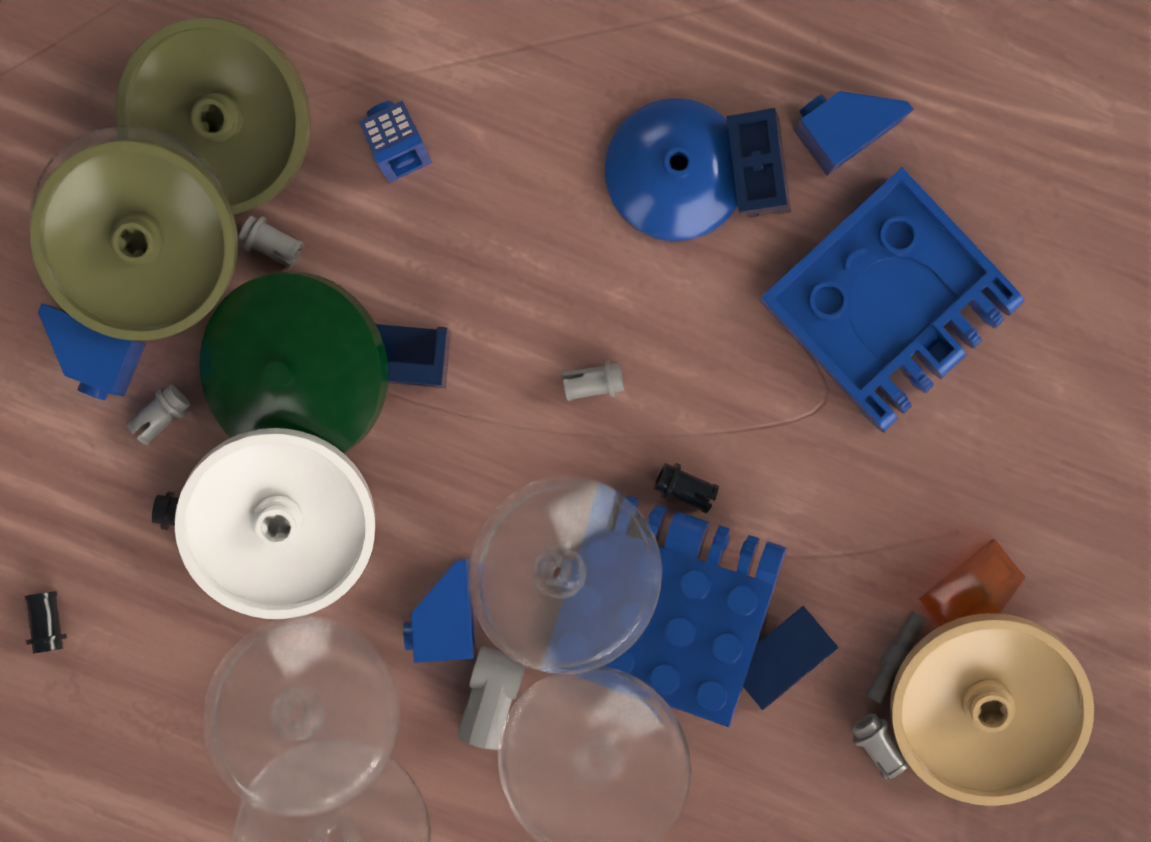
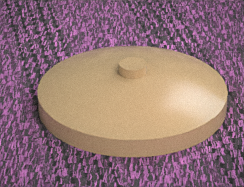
(991, 709)

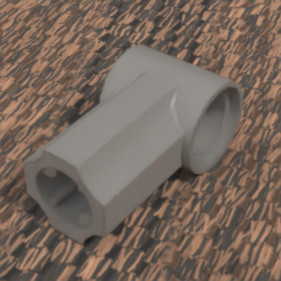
(493, 686)

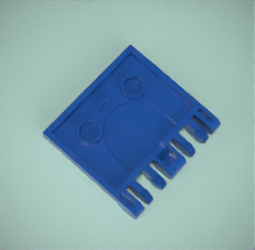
(885, 292)
(703, 620)

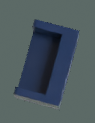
(416, 355)

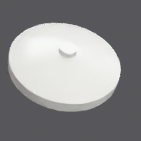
(275, 523)

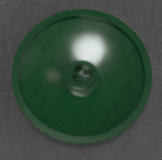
(294, 358)

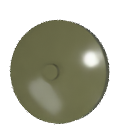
(225, 98)
(133, 239)

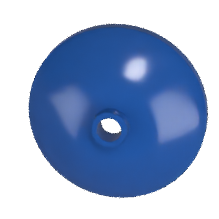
(655, 196)

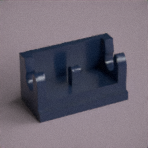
(758, 162)
(786, 657)

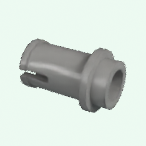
(269, 241)
(593, 381)
(160, 412)
(879, 745)

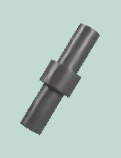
(894, 656)

